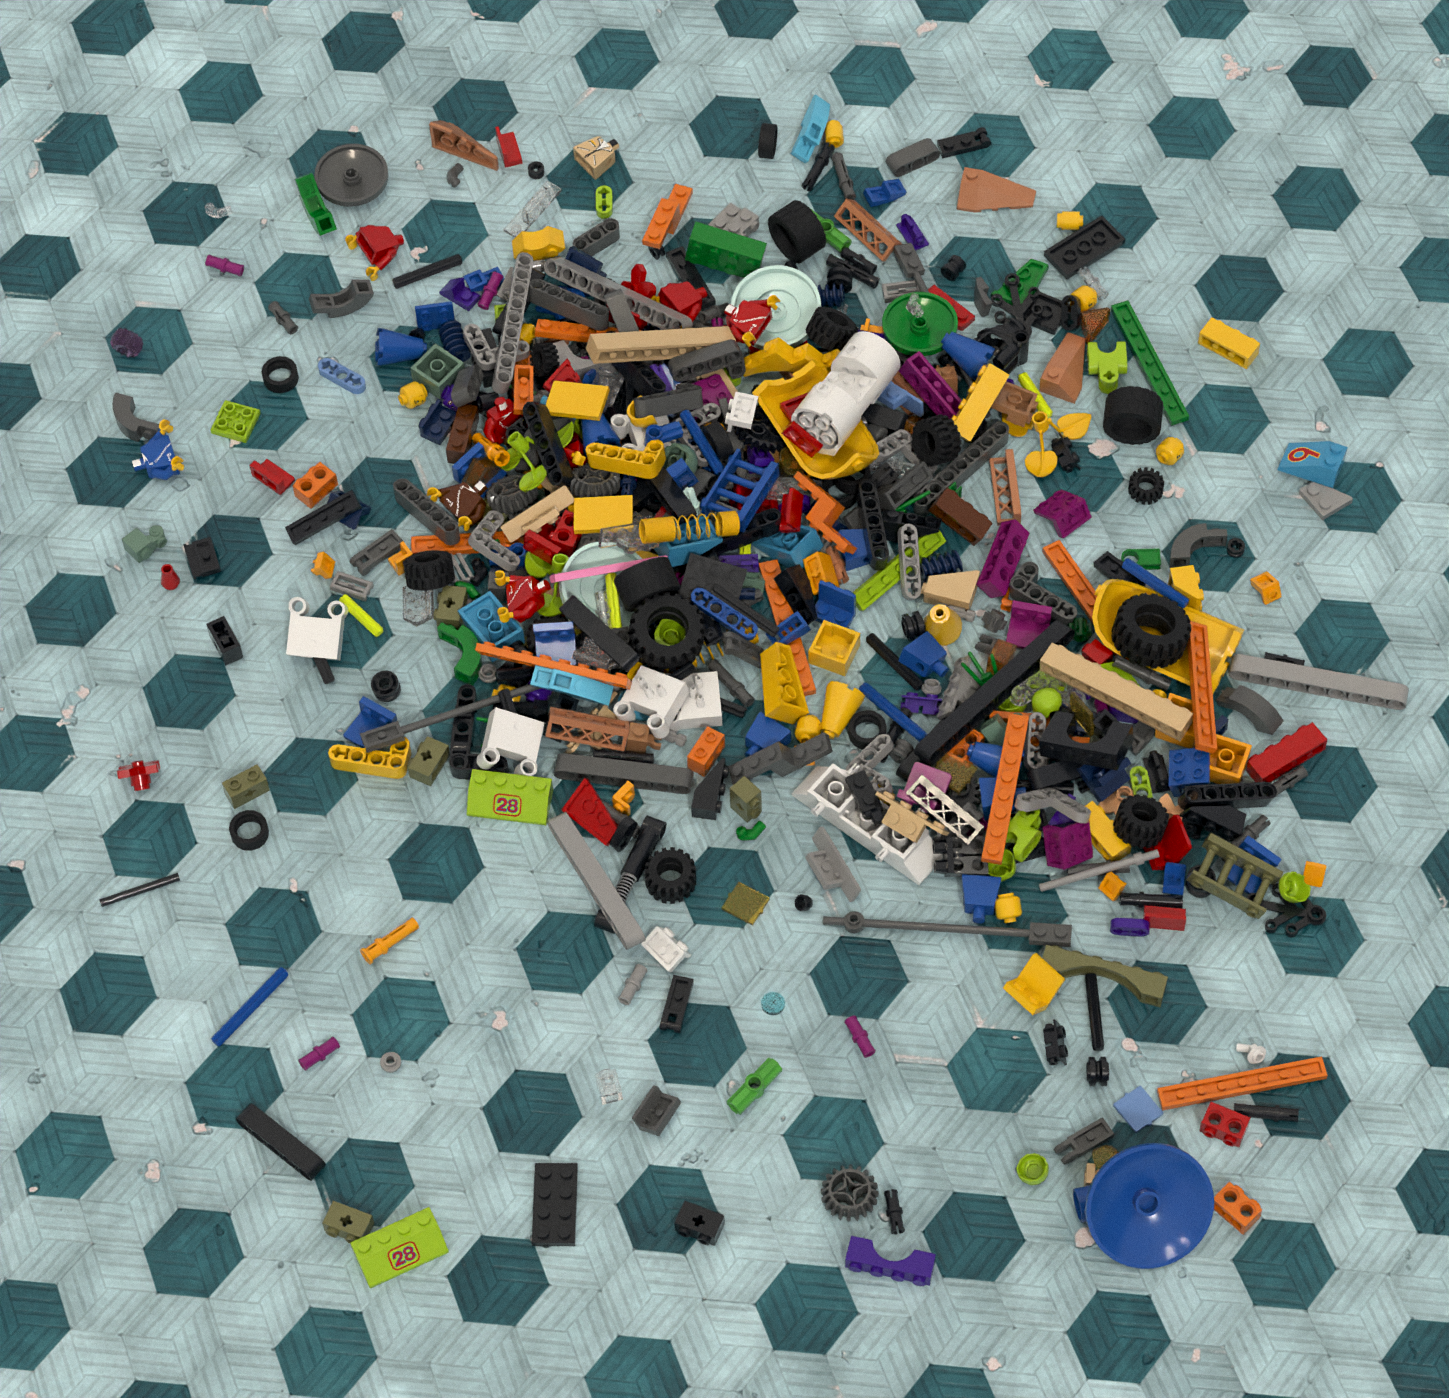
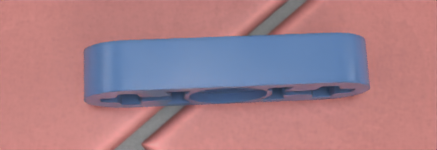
(345, 383)

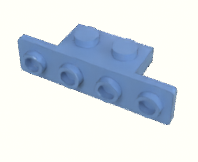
(894, 396)

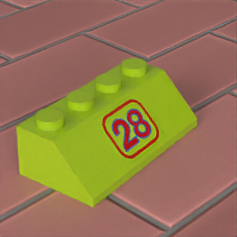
(509, 797)
(399, 1247)

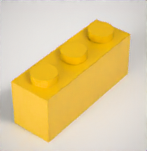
(1229, 343)
(1103, 835)

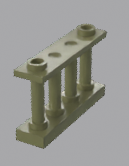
(1243, 859)

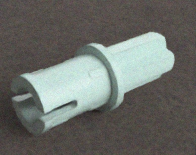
(690, 494)

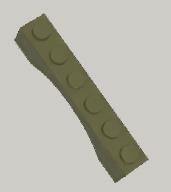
(1145, 985)

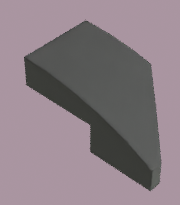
(981, 299)
(1142, 736)

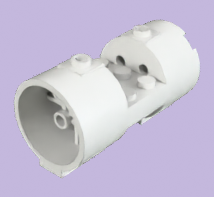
(854, 383)

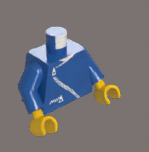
(159, 455)

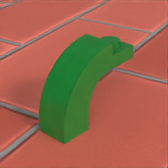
(313, 205)
(470, 663)

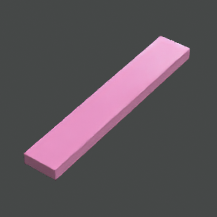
(595, 571)

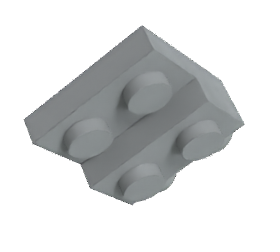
(736, 220)

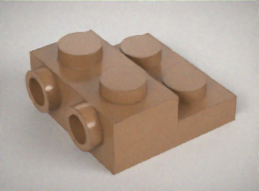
(1016, 403)

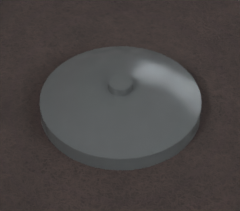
(351, 175)

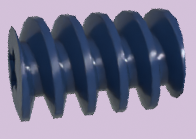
(831, 296)
(453, 340)
(940, 564)

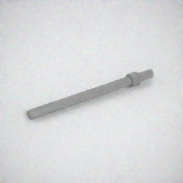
(1137, 858)

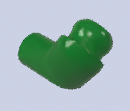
(471, 590)
(750, 834)

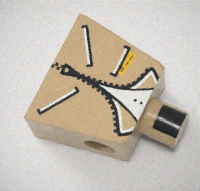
(596, 155)

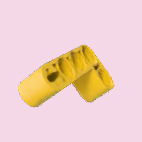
(628, 461)
(344, 757)

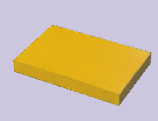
(577, 400)
(601, 512)

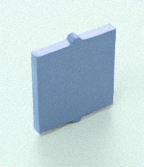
(1138, 1109)

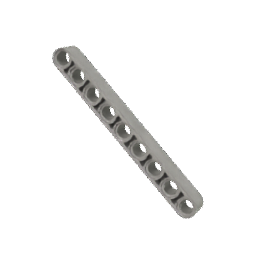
(593, 288)
(512, 323)
(1319, 682)
(596, 881)

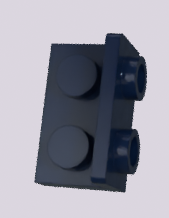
(437, 423)

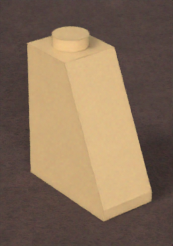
(951, 588)

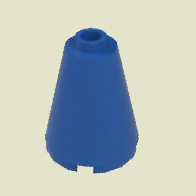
(397, 347)
(967, 353)
(598, 432)
(986, 757)

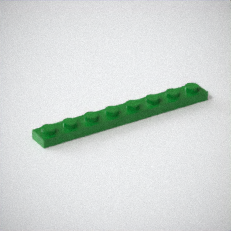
(1149, 362)

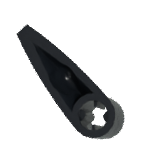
(485, 401)

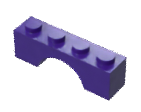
(915, 1268)

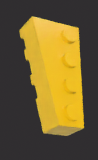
(979, 400)
(781, 685)

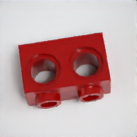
(566, 533)
(1227, 1119)

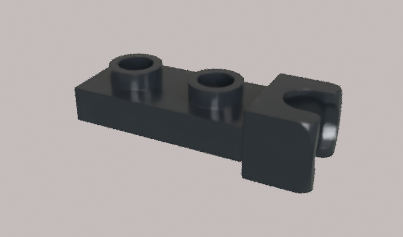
(1112, 568)
(535, 710)

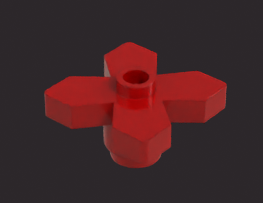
(638, 282)
(139, 773)

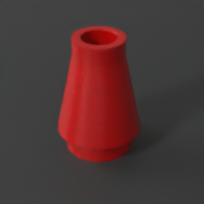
(169, 577)

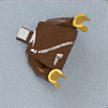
(462, 502)

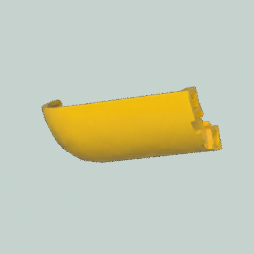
(854, 454)
(1222, 636)

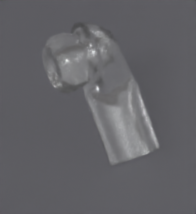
(217, 212)
(913, 306)

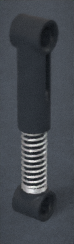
(651, 832)

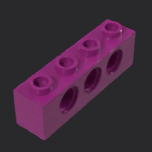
(930, 385)
(1003, 558)

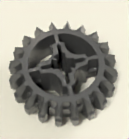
(594, 482)
(507, 497)
(865, 1186)

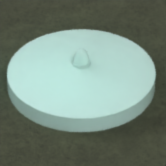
(797, 304)
(584, 588)

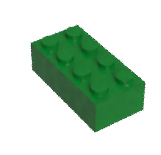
(724, 250)

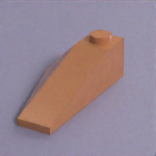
(456, 142)
(988, 191)
(1065, 370)

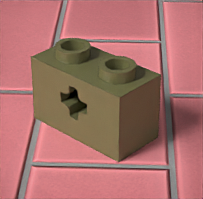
(450, 600)
(428, 761)
(245, 786)
(746, 799)
(341, 1215)

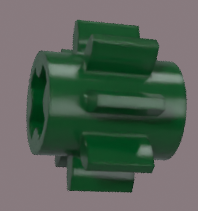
(1081, 628)

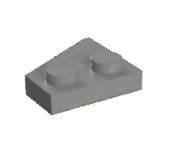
(1324, 499)

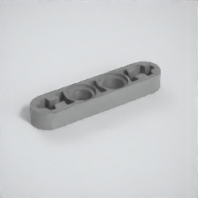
(907, 561)

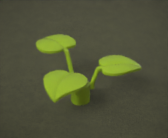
(521, 445)
(539, 569)

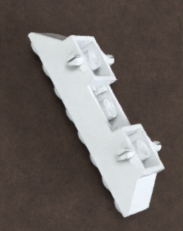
(831, 798)

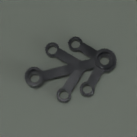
(1017, 309)
(1289, 911)

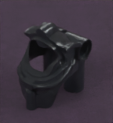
(1012, 348)

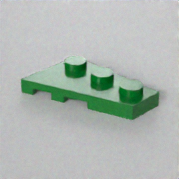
(1030, 276)

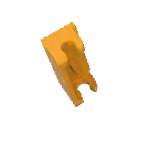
(820, 567)

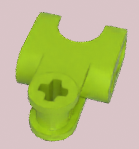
(1107, 365)
(1024, 833)

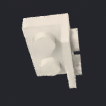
(742, 411)
(666, 948)

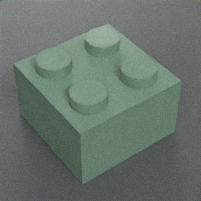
(436, 370)

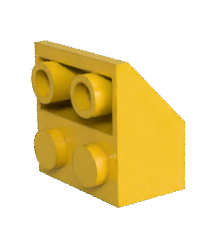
(1186, 581)

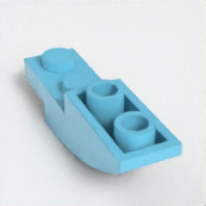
(812, 129)
(572, 685)

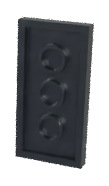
(1084, 247)
(554, 1204)

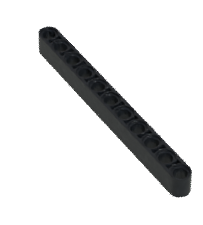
(990, 695)

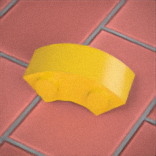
(539, 244)

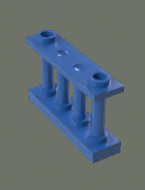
(750, 503)

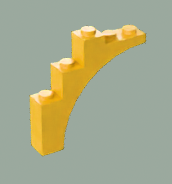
(782, 357)

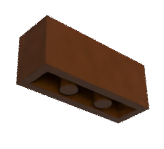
(462, 432)
(960, 516)

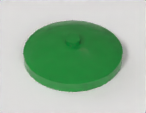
(920, 334)

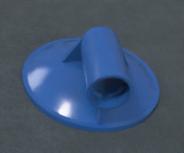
(1147, 1205)

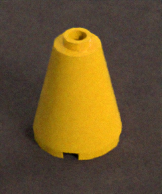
(943, 624)
(839, 707)

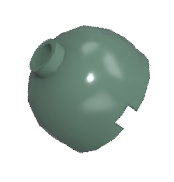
(677, 451)

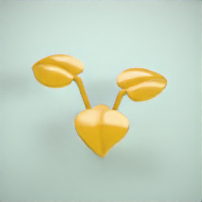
(1044, 463)

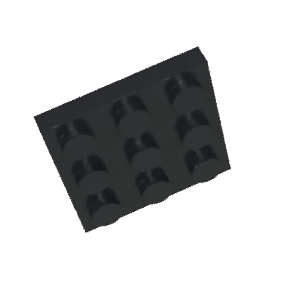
(705, 574)

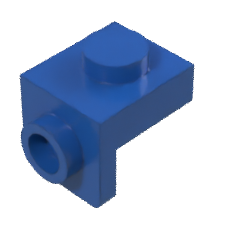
(1174, 878)

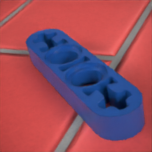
(726, 610)

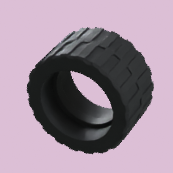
(797, 231)
(1133, 415)
(646, 580)

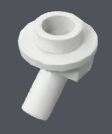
(1255, 1053)

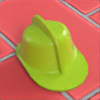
(671, 631)

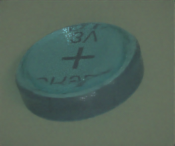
(773, 1003)

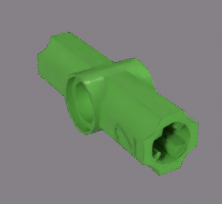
(833, 235)
(745, 1094)

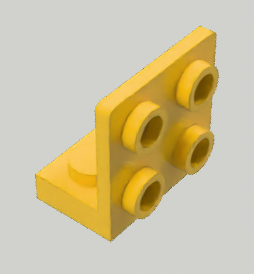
(1035, 985)

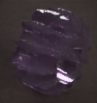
(126, 343)

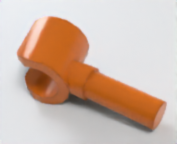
(1006, 603)

